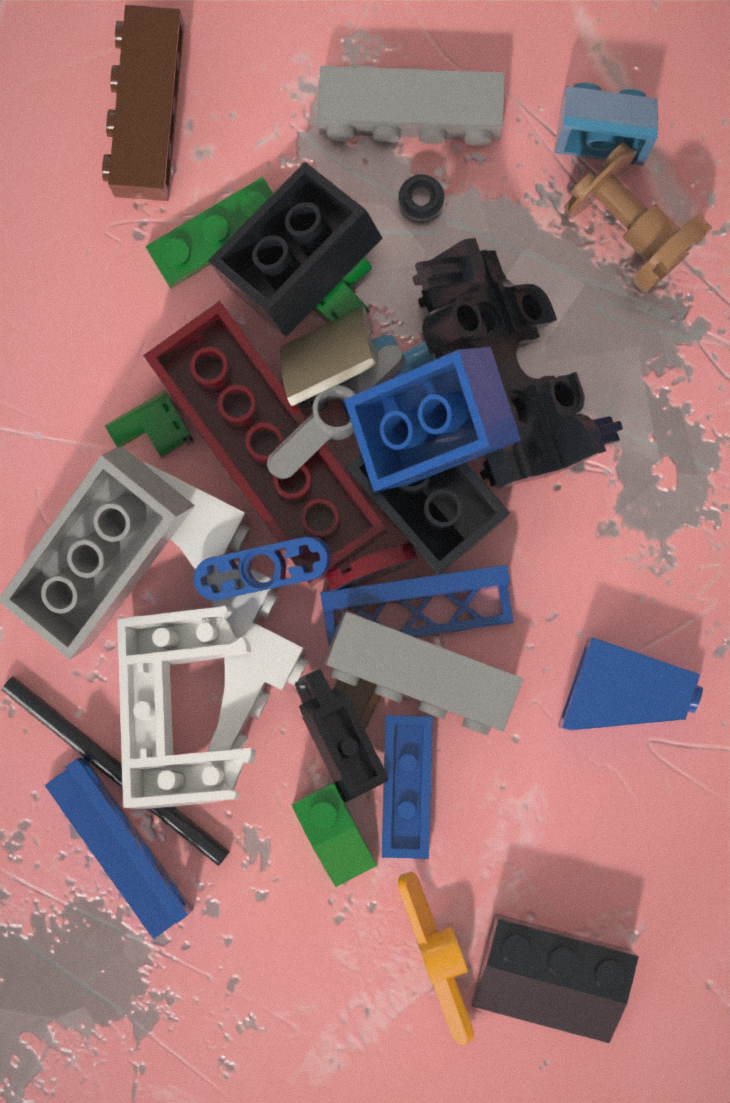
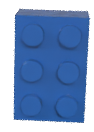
(432, 418)

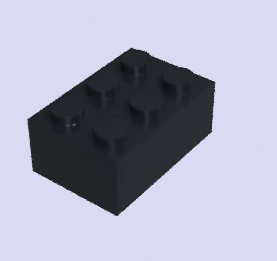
(296, 248)

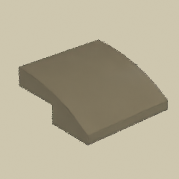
(327, 356)

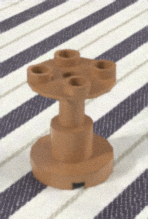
(649, 231)

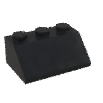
(439, 513)
(554, 978)

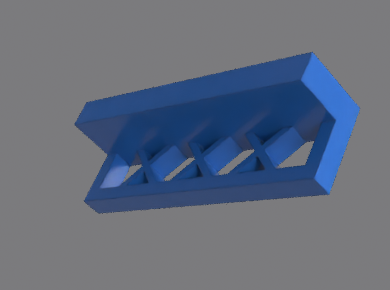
(424, 588)
(118, 847)

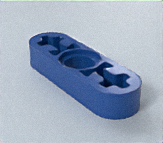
(227, 563)

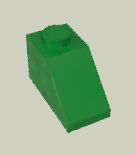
(334, 834)

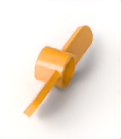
(440, 956)

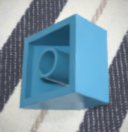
(599, 121)

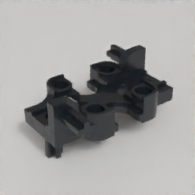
(471, 286)

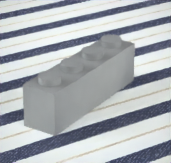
(410, 104)
(421, 671)

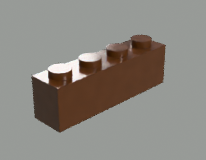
(145, 102)

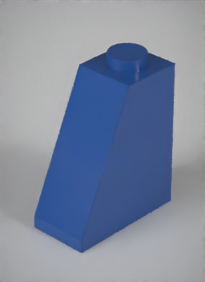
(627, 689)

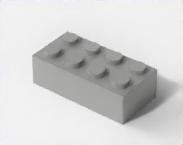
(95, 552)

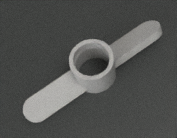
(314, 432)

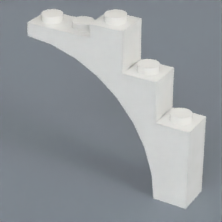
(212, 531)

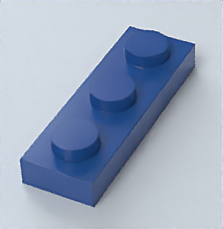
(409, 787)

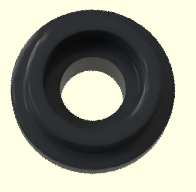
(425, 184)

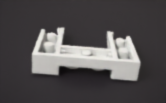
(145, 651)

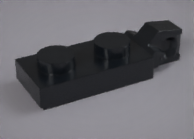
(339, 737)

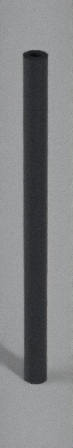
(109, 766)

